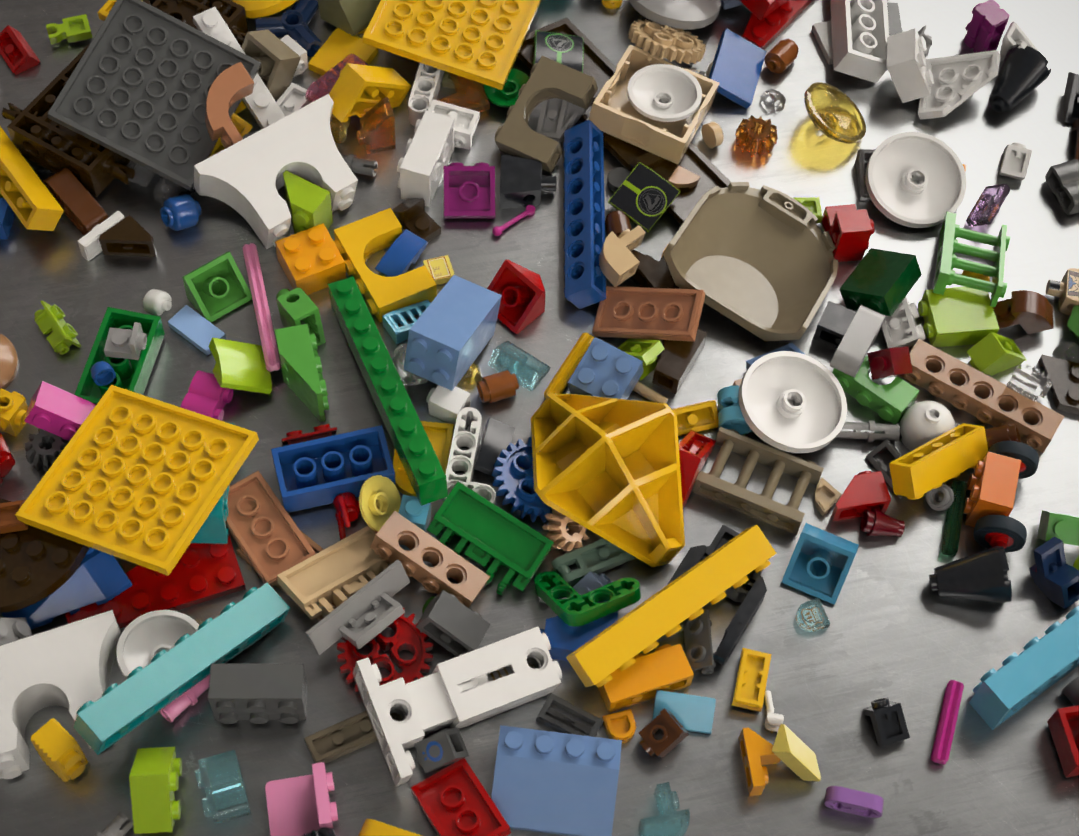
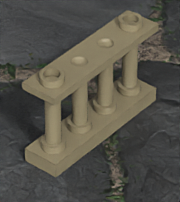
(750, 503)

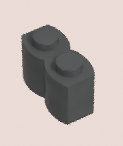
(1064, 183)

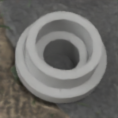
(933, 500)

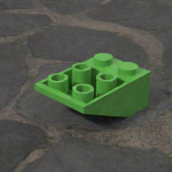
(303, 367)

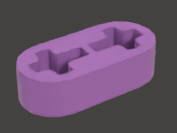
(853, 801)

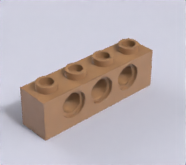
(422, 548)

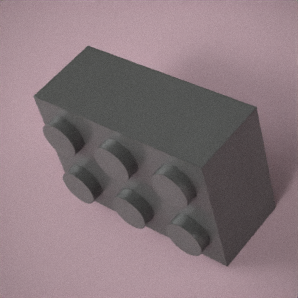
(258, 692)

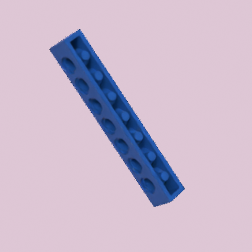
(584, 214)

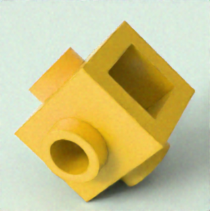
(12, 412)

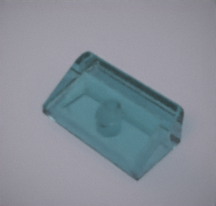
(526, 367)

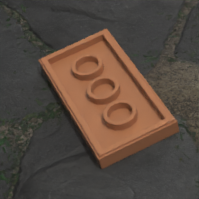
(649, 313)
(264, 529)

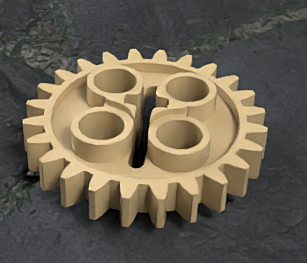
(666, 42)

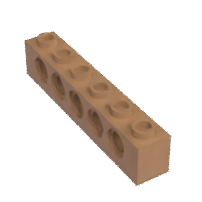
(994, 395)

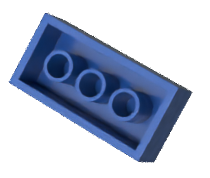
(323, 468)

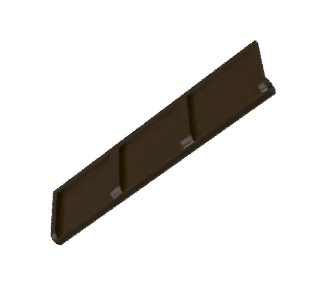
(602, 69)

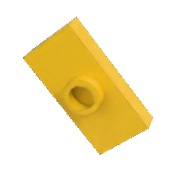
(751, 679)

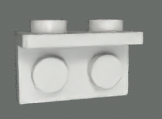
(465, 121)
(901, 327)

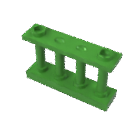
(946, 260)

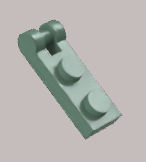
(593, 557)

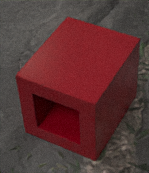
(890, 362)

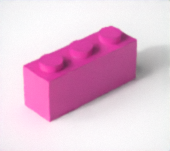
(57, 411)

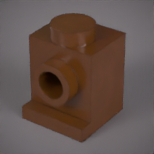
(673, 734)

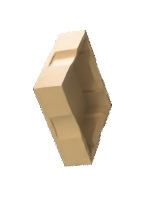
(617, 116)

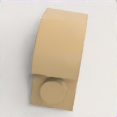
(616, 257)

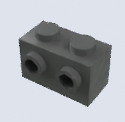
(452, 624)

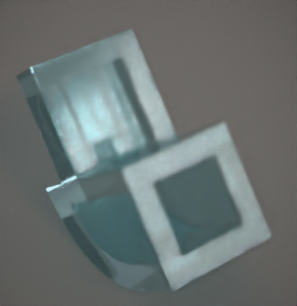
(669, 821)

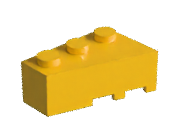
(363, 87)

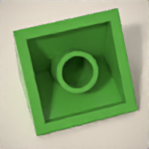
(216, 287)

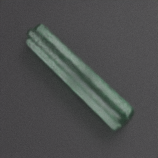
(954, 519)

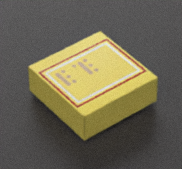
(440, 269)

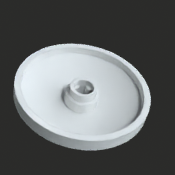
(915, 179)
(792, 402)

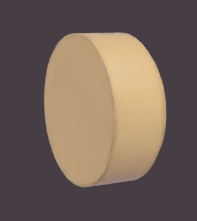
(712, 134)

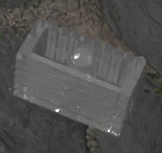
(1029, 381)

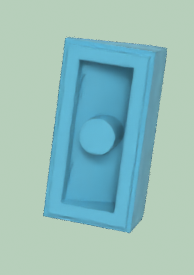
(691, 711)

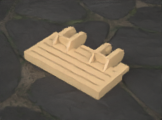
(340, 567)

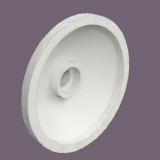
(664, 92)
(149, 636)

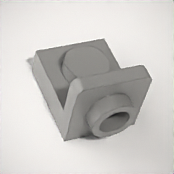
(125, 342)

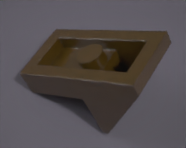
(414, 218)

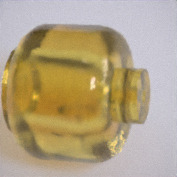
(471, 377)

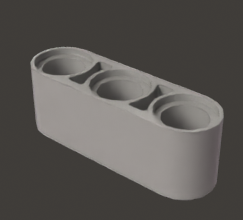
(857, 341)

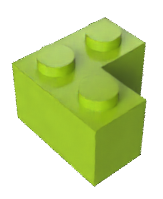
(152, 789)

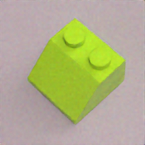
(306, 203)

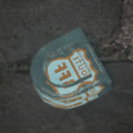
(812, 616)

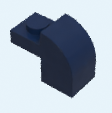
(1053, 575)

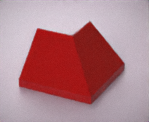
(521, 295)

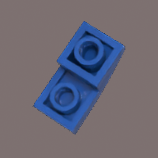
(401, 254)

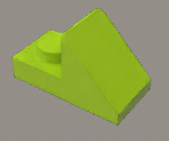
(644, 350)

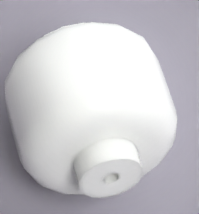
(157, 302)

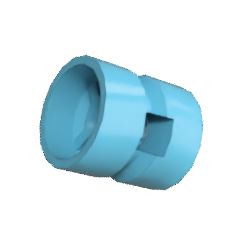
(729, 410)

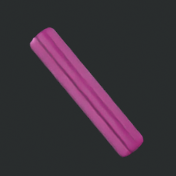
(947, 722)

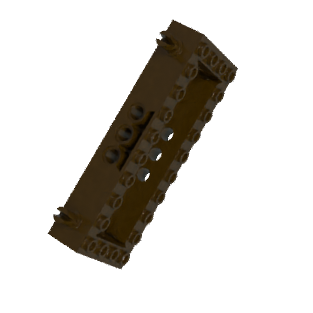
(59, 147)

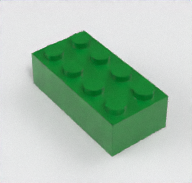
(130, 373)

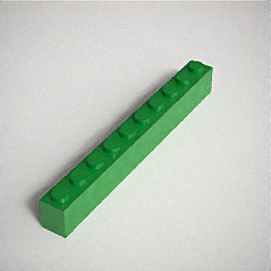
(388, 392)

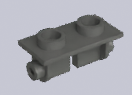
(699, 643)

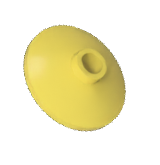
(378, 501)

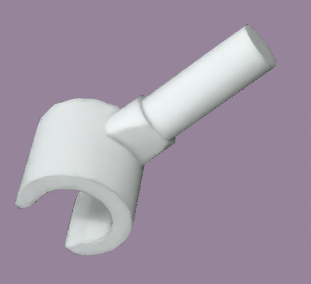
(772, 720)

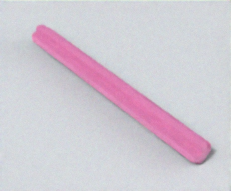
(261, 307)

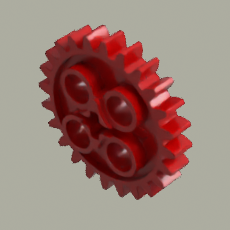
(406, 638)

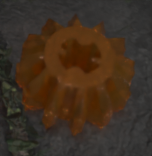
(756, 136)

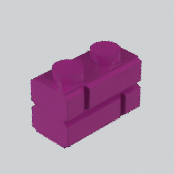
(986, 26)

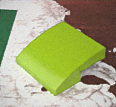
(240, 366)

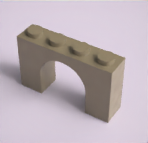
(546, 81)

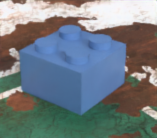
(605, 372)

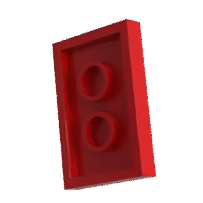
(459, 803)

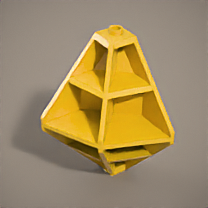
(612, 470)

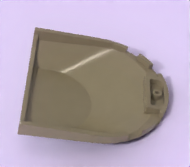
(755, 259)

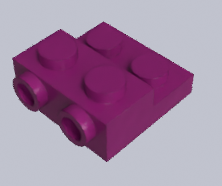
(469, 191)

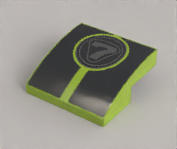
(644, 196)

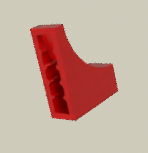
(693, 453)

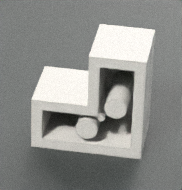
(907, 65)

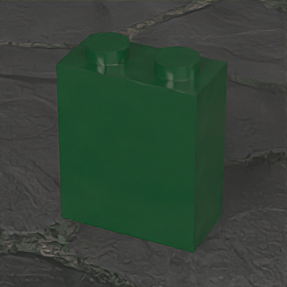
(881, 281)

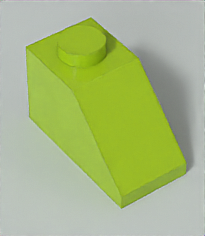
(995, 354)

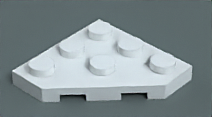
(957, 80)

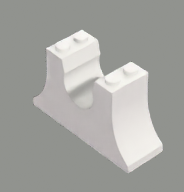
(253, 169)
(48, 670)

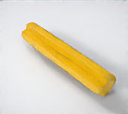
(568, 367)

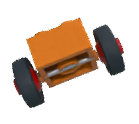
(994, 493)

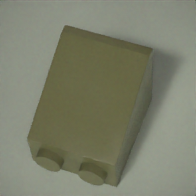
(348, 15)

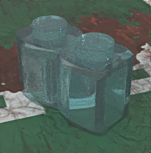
(223, 787)

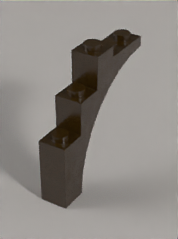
(678, 355)

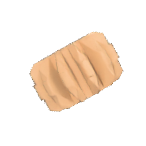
(564, 537)

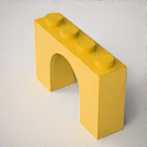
(382, 294)

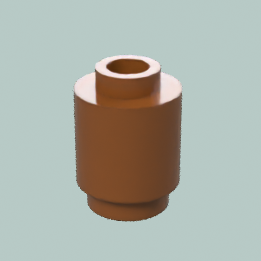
(781, 55)
(497, 386)

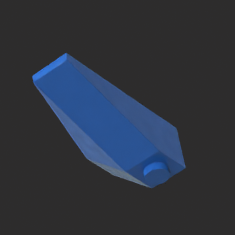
(95, 580)

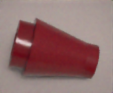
(880, 524)

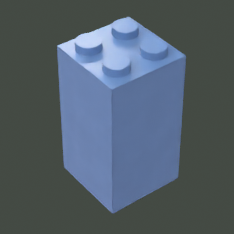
(452, 332)

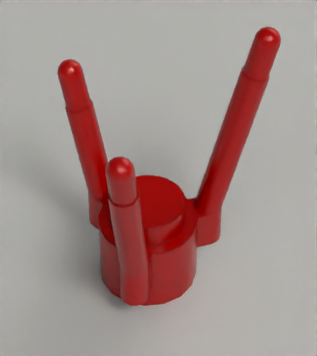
(347, 511)

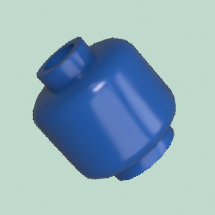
(180, 212)

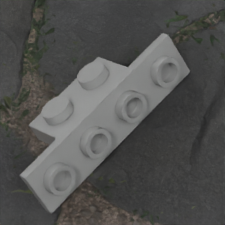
(363, 613)

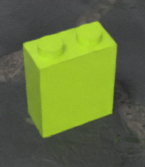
(957, 316)

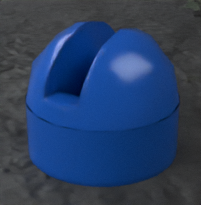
(102, 373)

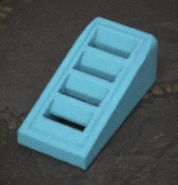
(398, 316)

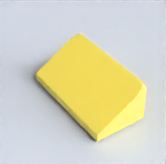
(796, 754)

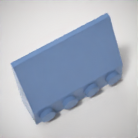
(556, 781)

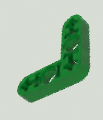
(583, 609)

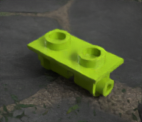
(63, 333)

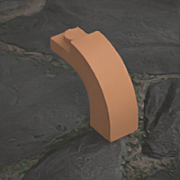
(226, 90)

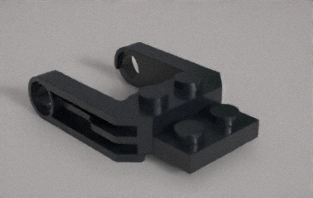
(749, 594)

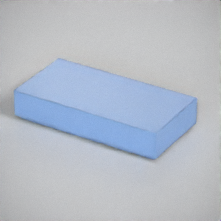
(195, 328)

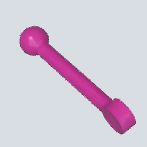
(529, 210)

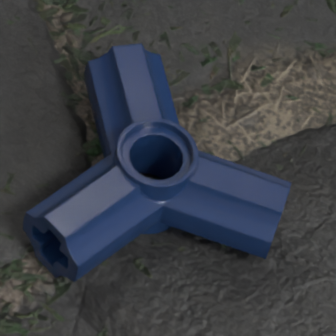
(294, 24)

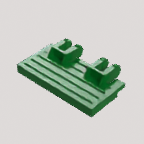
(491, 535)

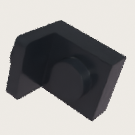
(887, 721)

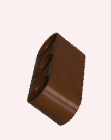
(75, 201)

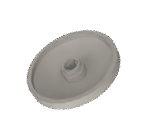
(679, 13)

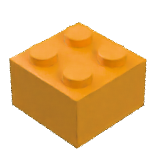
(310, 259)

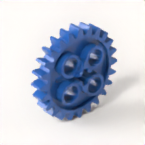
(514, 481)

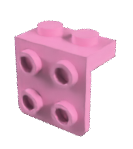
(301, 803)

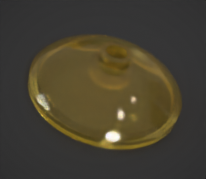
(834, 113)

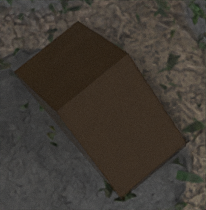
(127, 239)

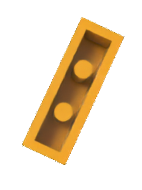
(661, 670)

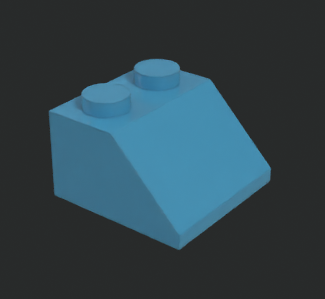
(820, 563)

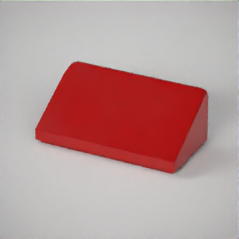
(16, 51)

